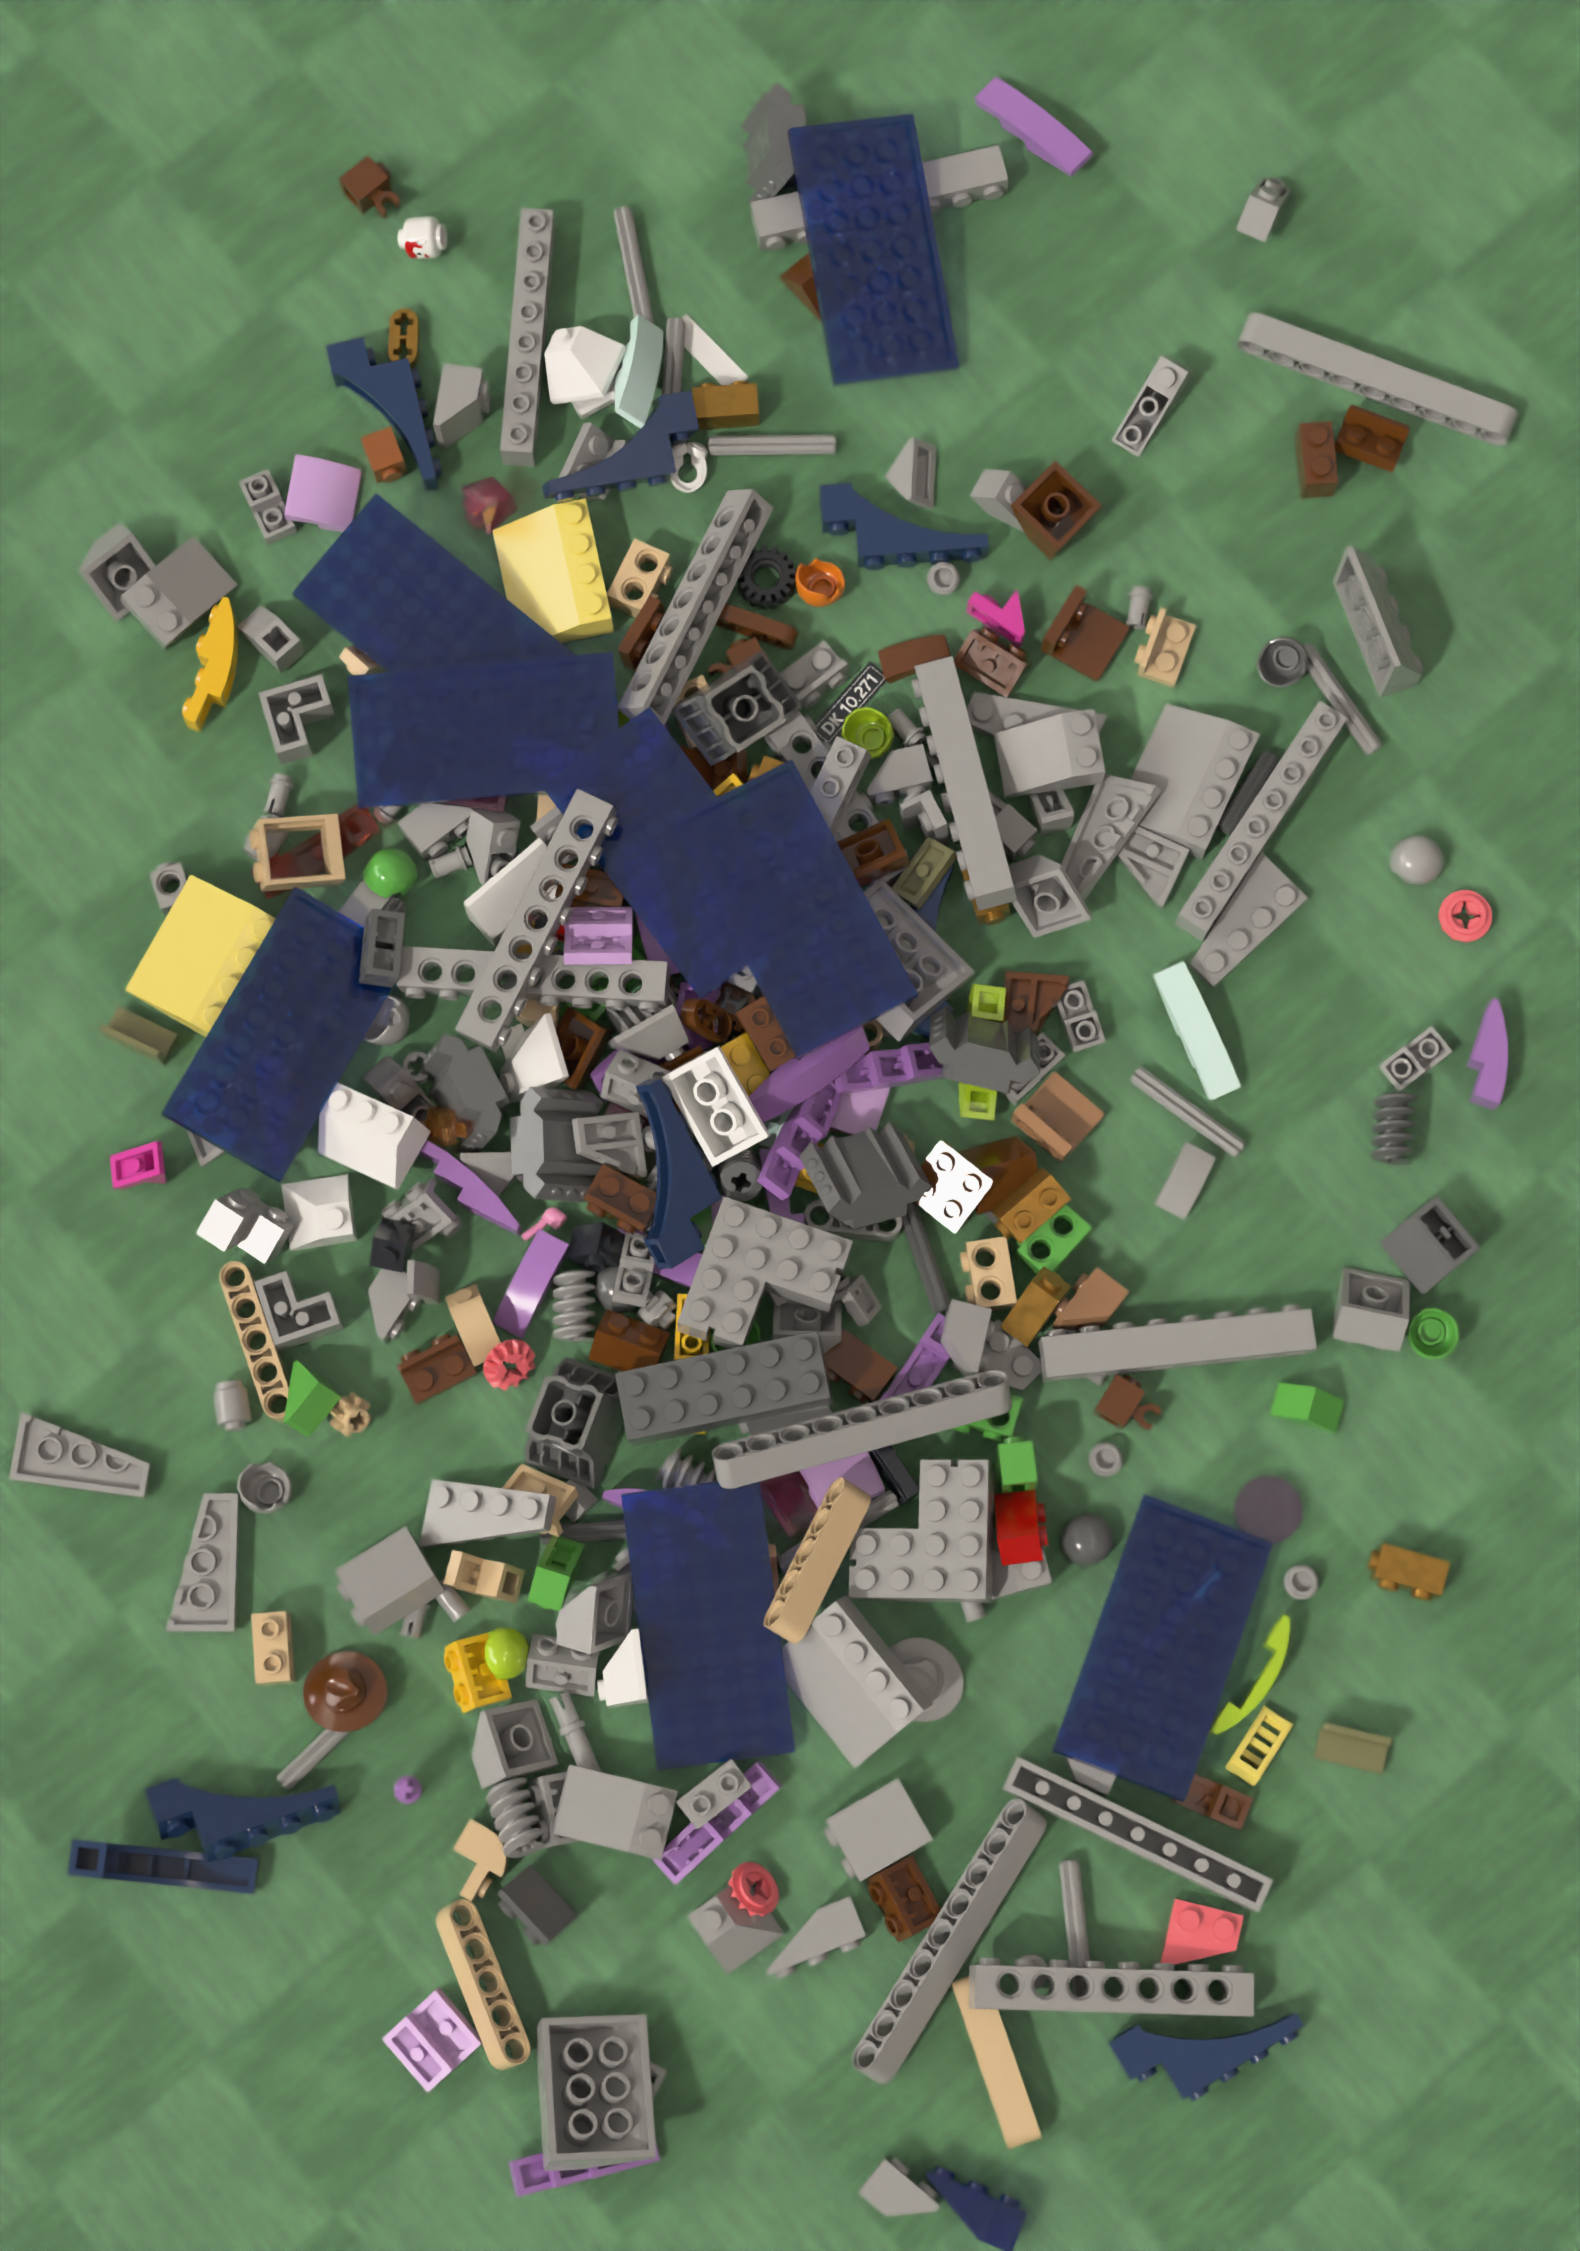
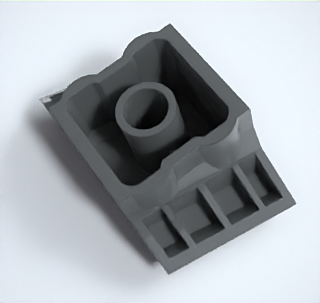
(768, 144)
(737, 708)
(983, 1051)
(467, 1086)
(545, 1144)
(866, 1175)
(575, 1423)

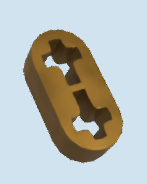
(396, 338)

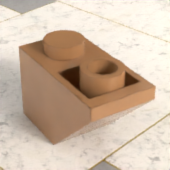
(1093, 1303)

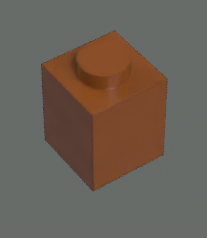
(384, 455)

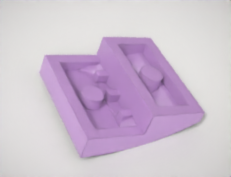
(322, 493)
(599, 936)
(859, 1111)
(855, 1469)
(433, 2039)

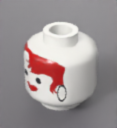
(422, 237)

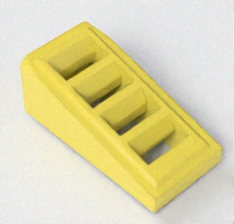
(1244, 1770)

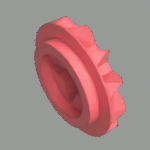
(1474, 905)
(511, 1352)
(765, 1892)

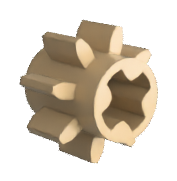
(350, 1414)

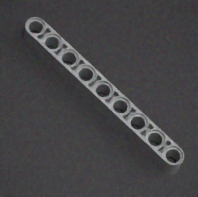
(1377, 379)
(862, 1429)
(949, 1941)

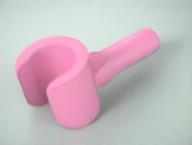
(552, 1216)

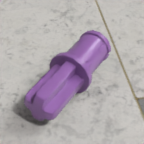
(407, 1789)

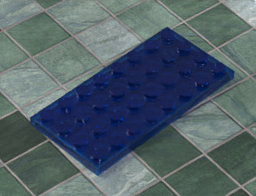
(873, 249)
(414, 601)
(477, 727)
(649, 786)
(794, 909)
(280, 1039)
(700, 1617)
(1162, 1648)

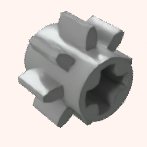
(658, 1310)

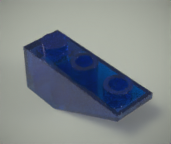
(986, 2216)

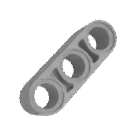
(838, 1228)

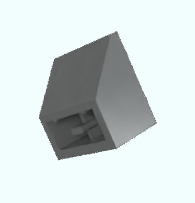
(1429, 1245)
(537, 1906)

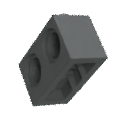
(382, 948)

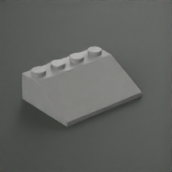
(1376, 623)
(1197, 768)
(926, 957)
(852, 1682)
(594, 2091)

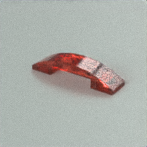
(307, 858)

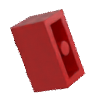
(1020, 1527)

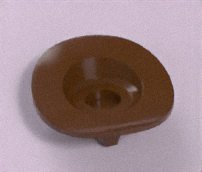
(345, 1691)

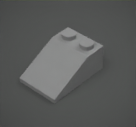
(178, 592)
(1050, 754)
(615, 1812)

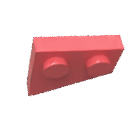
(1199, 1932)

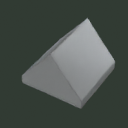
(582, 1504)

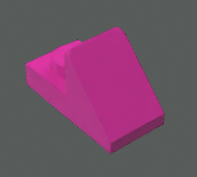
(1005, 621)
(138, 1166)

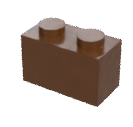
(1316, 459)
(627, 1343)
(859, 1368)

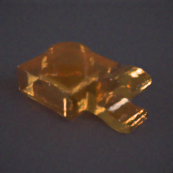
(444, 1127)

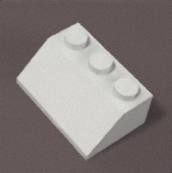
(497, 899)
(715, 1106)
(369, 1136)

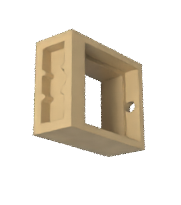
(331, 844)

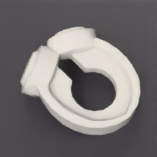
(698, 454)

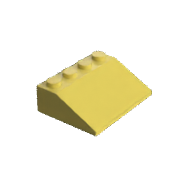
(555, 571)
(199, 954)

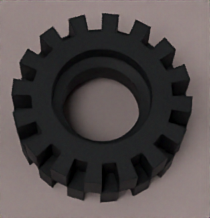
(772, 595)

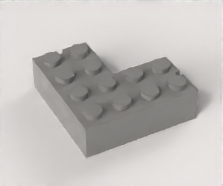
(755, 1254)
(947, 1554)

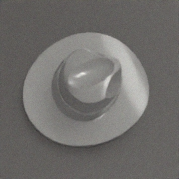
(934, 1672)

